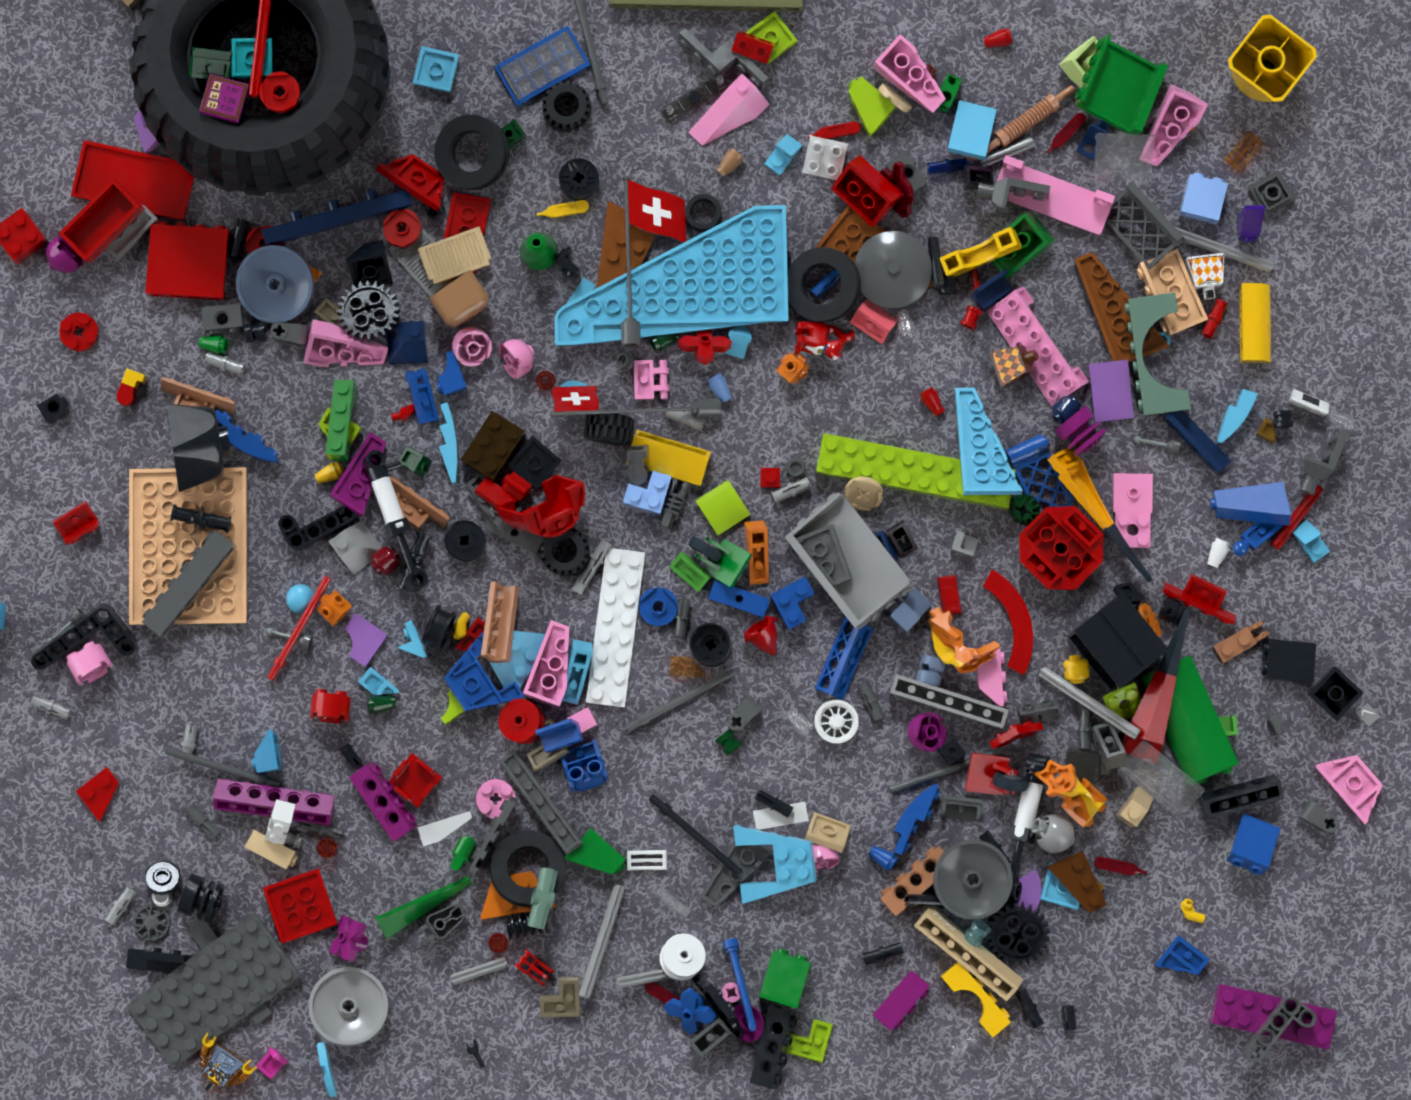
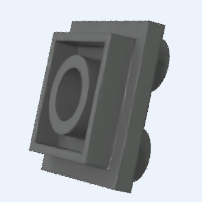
(1274, 181)

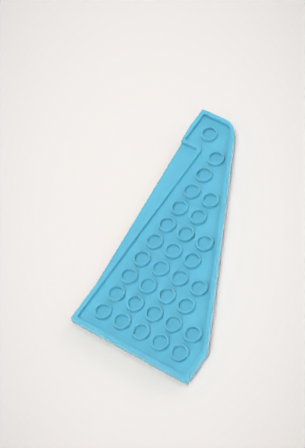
(707, 283)

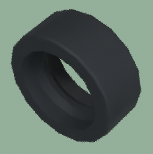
(702, 198)

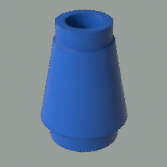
(884, 858)

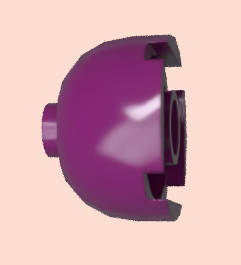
(62, 256)
(927, 732)

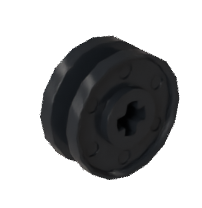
(568, 174)
(476, 540)

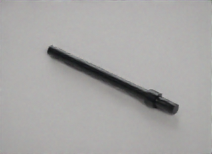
(666, 810)

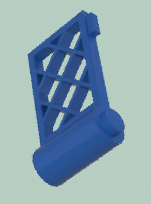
(1032, 451)

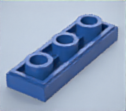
(751, 602)

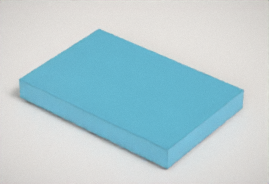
(971, 130)

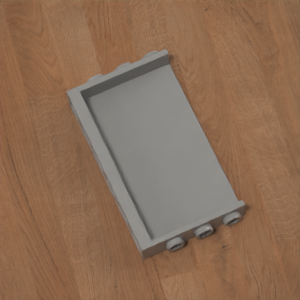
(874, 572)

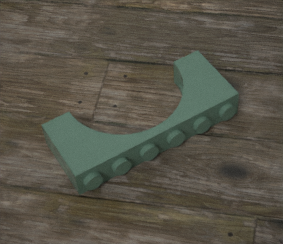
(1155, 396)

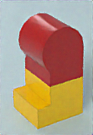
(129, 386)

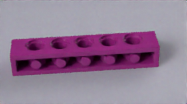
(263, 803)

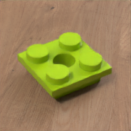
(1130, 694)

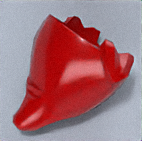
(763, 635)

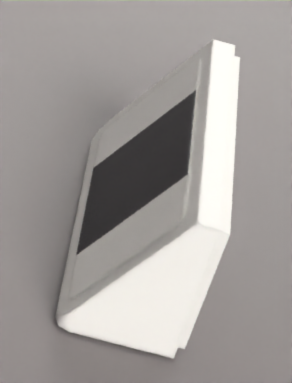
(1309, 403)

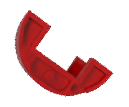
(552, 516)

